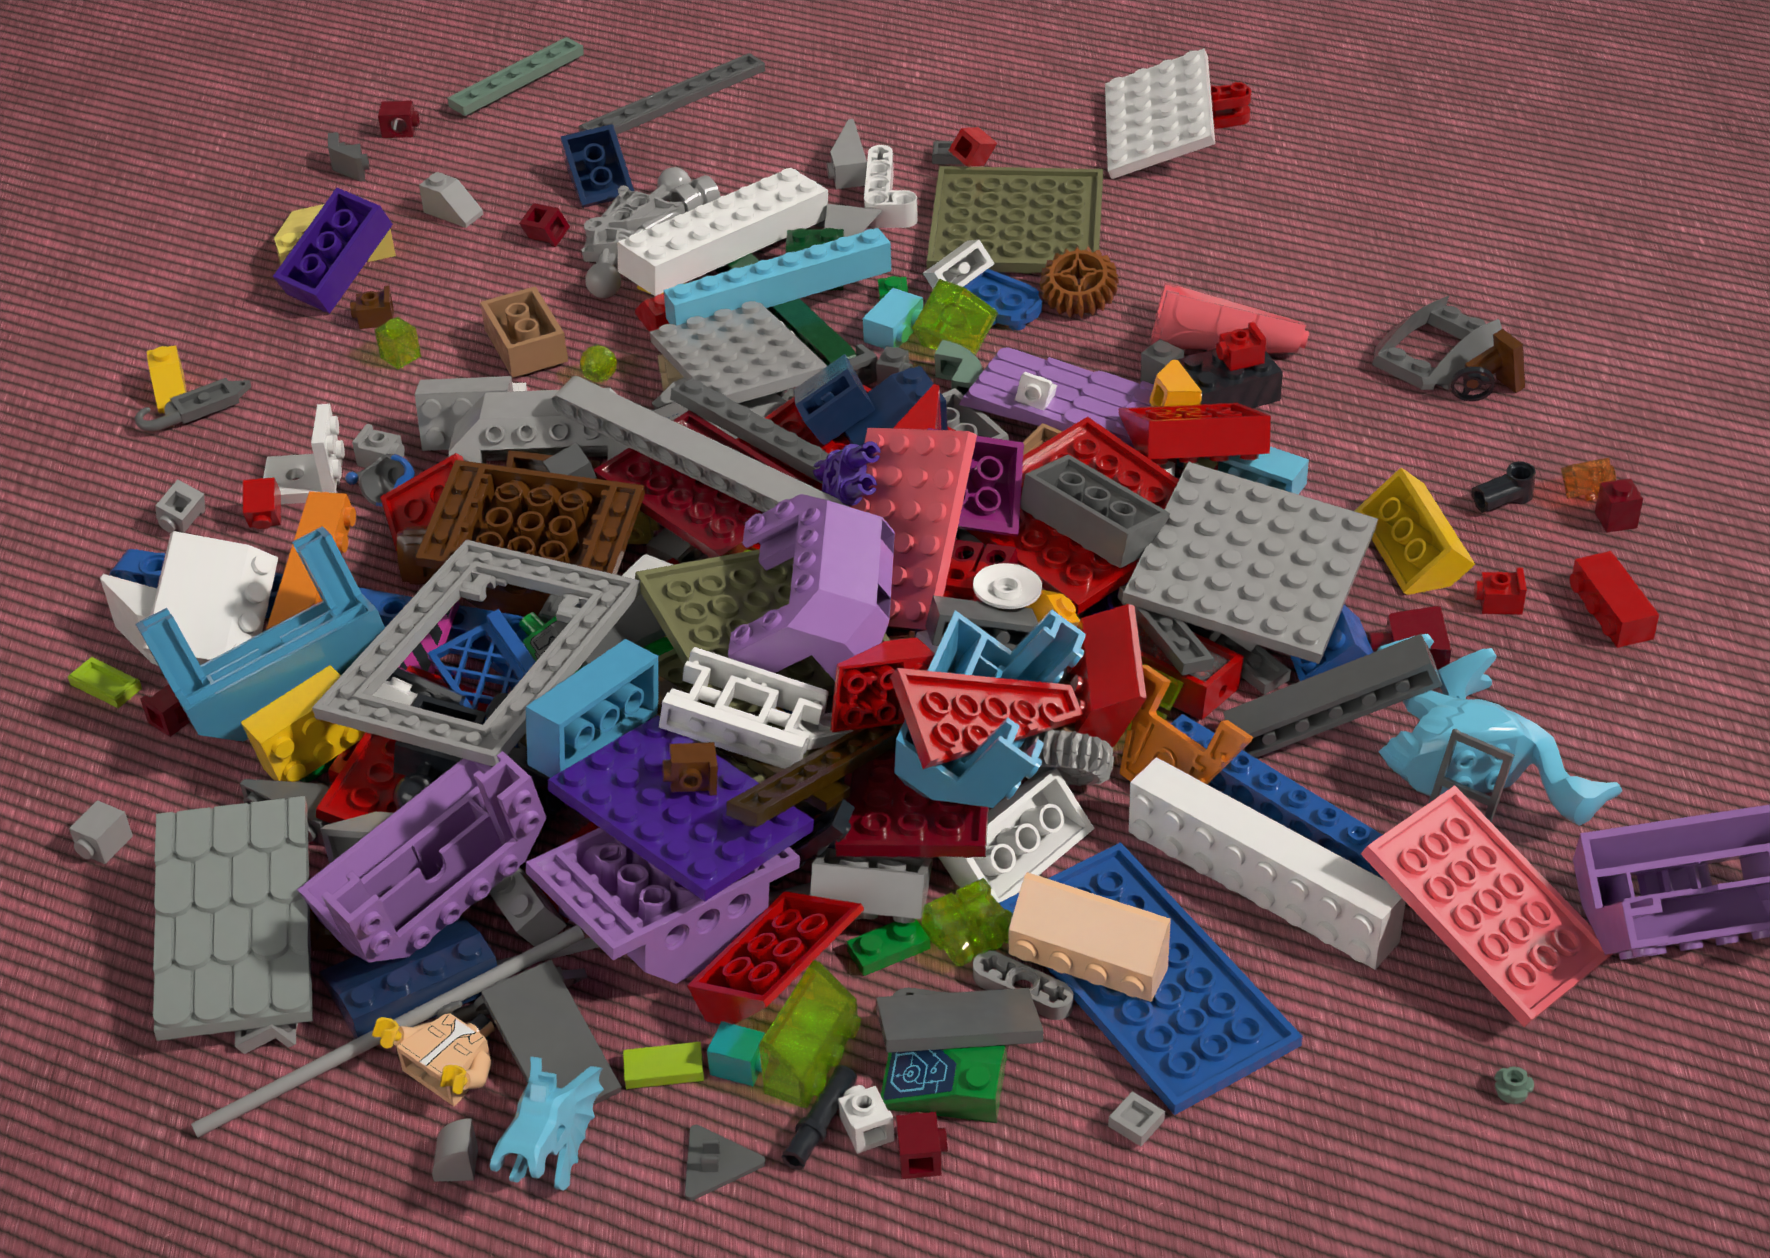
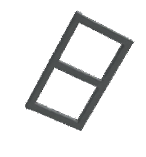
(1442, 780)

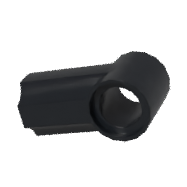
(1512, 487)

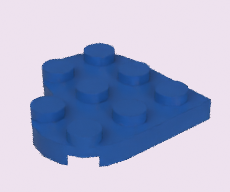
(1014, 300)

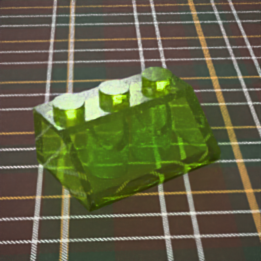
(808, 1037)

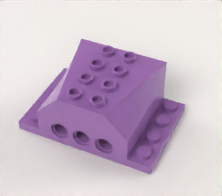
(645, 913)

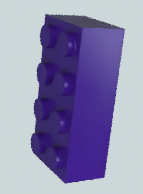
(333, 250)

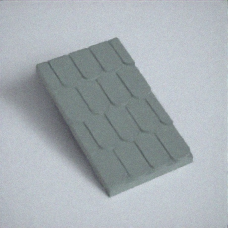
(231, 919)

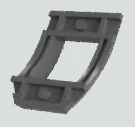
(1473, 331)

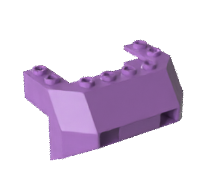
(836, 586)
(428, 860)
(1675, 882)

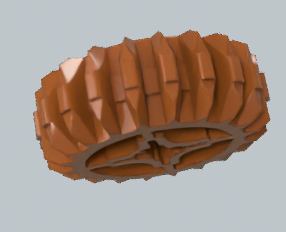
(1096, 286)

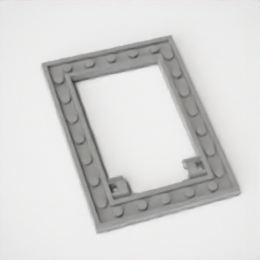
(589, 605)

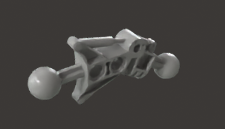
(627, 215)

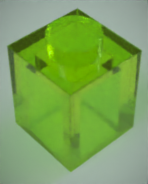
(398, 342)

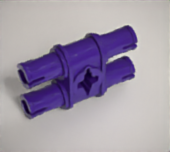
(845, 472)

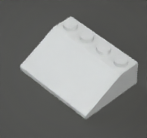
(214, 592)

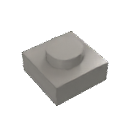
(1136, 1118)

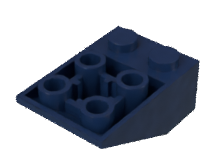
(833, 400)

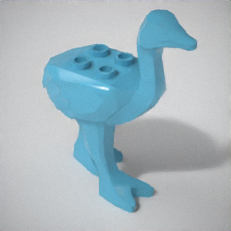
(1420, 753)

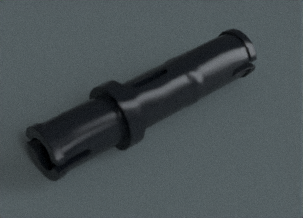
(812, 1128)

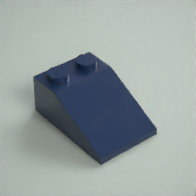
(595, 165)
(892, 402)

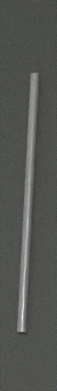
(367, 1041)

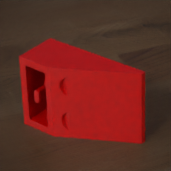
(864, 686)

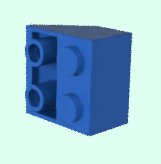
(1345, 645)

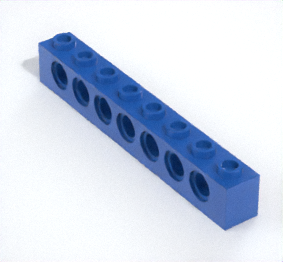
(1287, 801)

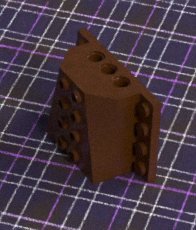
(533, 514)

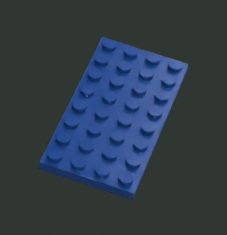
(1206, 1016)

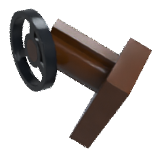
(1503, 359)

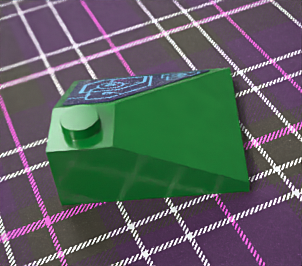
(946, 1081)

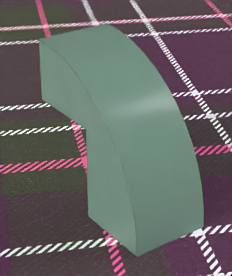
(958, 365)

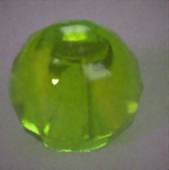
(598, 363)

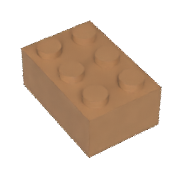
(524, 332)

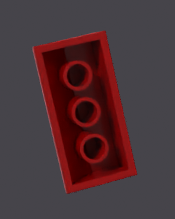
(1109, 674)

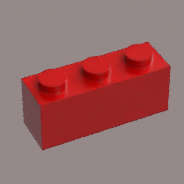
(1614, 599)

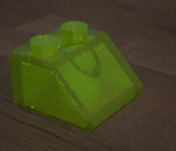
(954, 316)

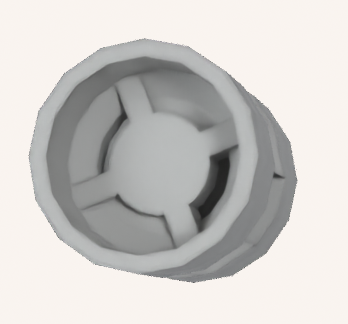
(696, 193)

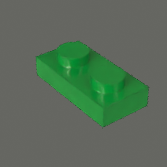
(887, 946)

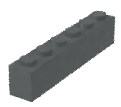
(1336, 696)

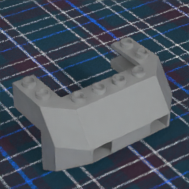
(523, 424)

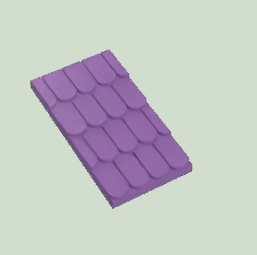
(1077, 393)

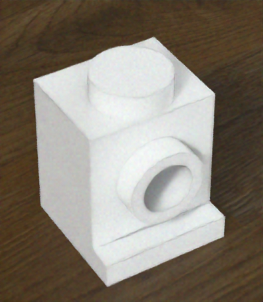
(864, 1110)

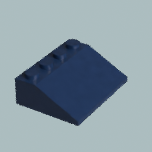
(396, 986)

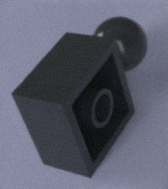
(425, 765)

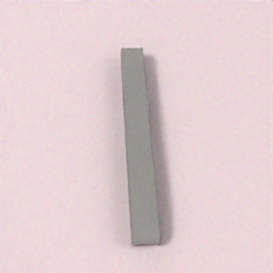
(678, 446)

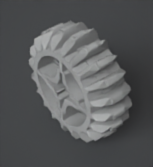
(1075, 755)

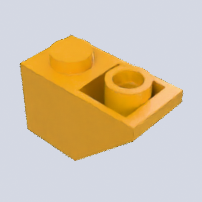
(1174, 387)

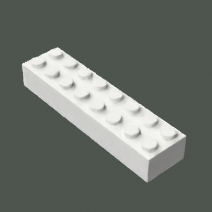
(721, 231)
(1266, 862)

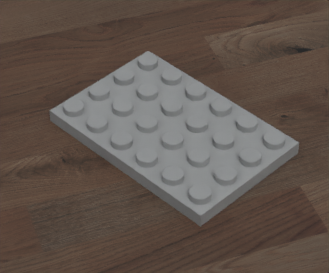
(738, 352)

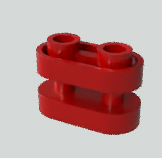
(1230, 105)

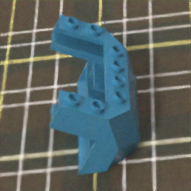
(275, 661)
(997, 763)

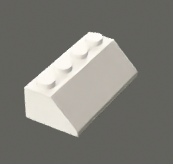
(1024, 835)

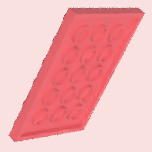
(921, 499)
(1487, 904)

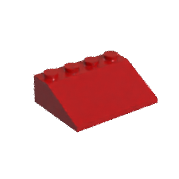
(1197, 431)
(769, 955)

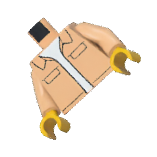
(441, 1053)

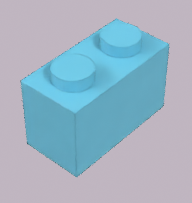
(892, 319)

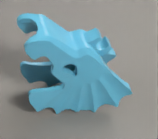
(549, 1123)

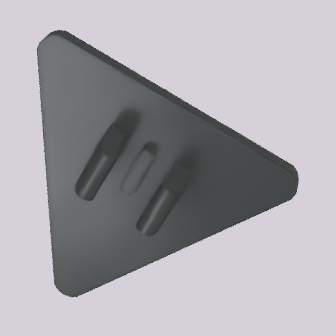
(716, 1162)

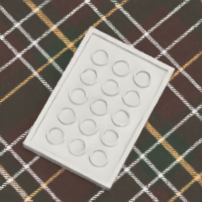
(1158, 113)

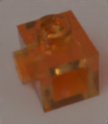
(1585, 478)

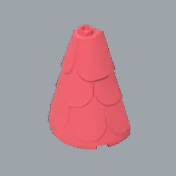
(1197, 320)

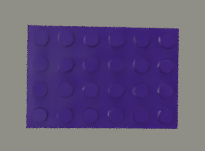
(674, 831)

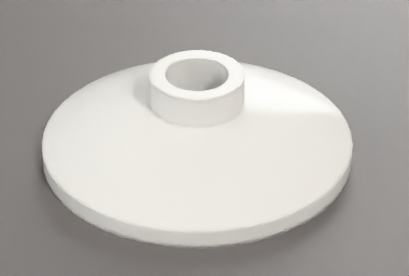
(1007, 586)

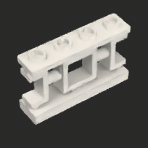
(737, 729)

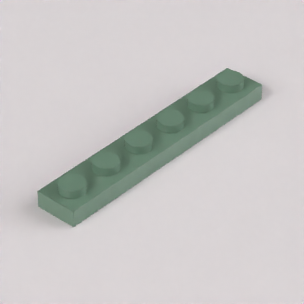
(515, 76)

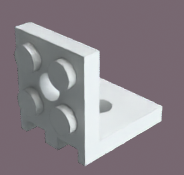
(315, 471)

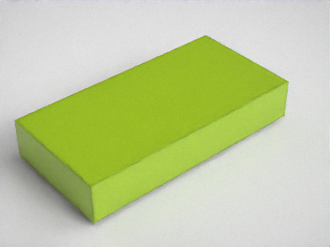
(105, 682)
(663, 1065)

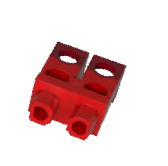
(962, 571)

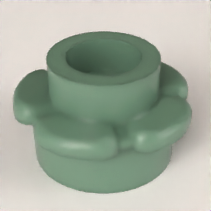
(1508, 1090)

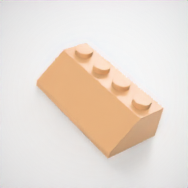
(1090, 937)

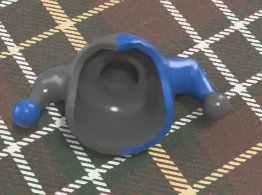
(382, 477)

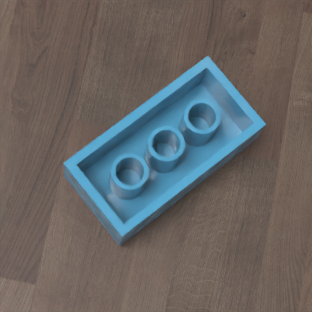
(592, 708)

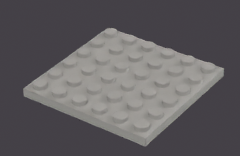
(1252, 562)

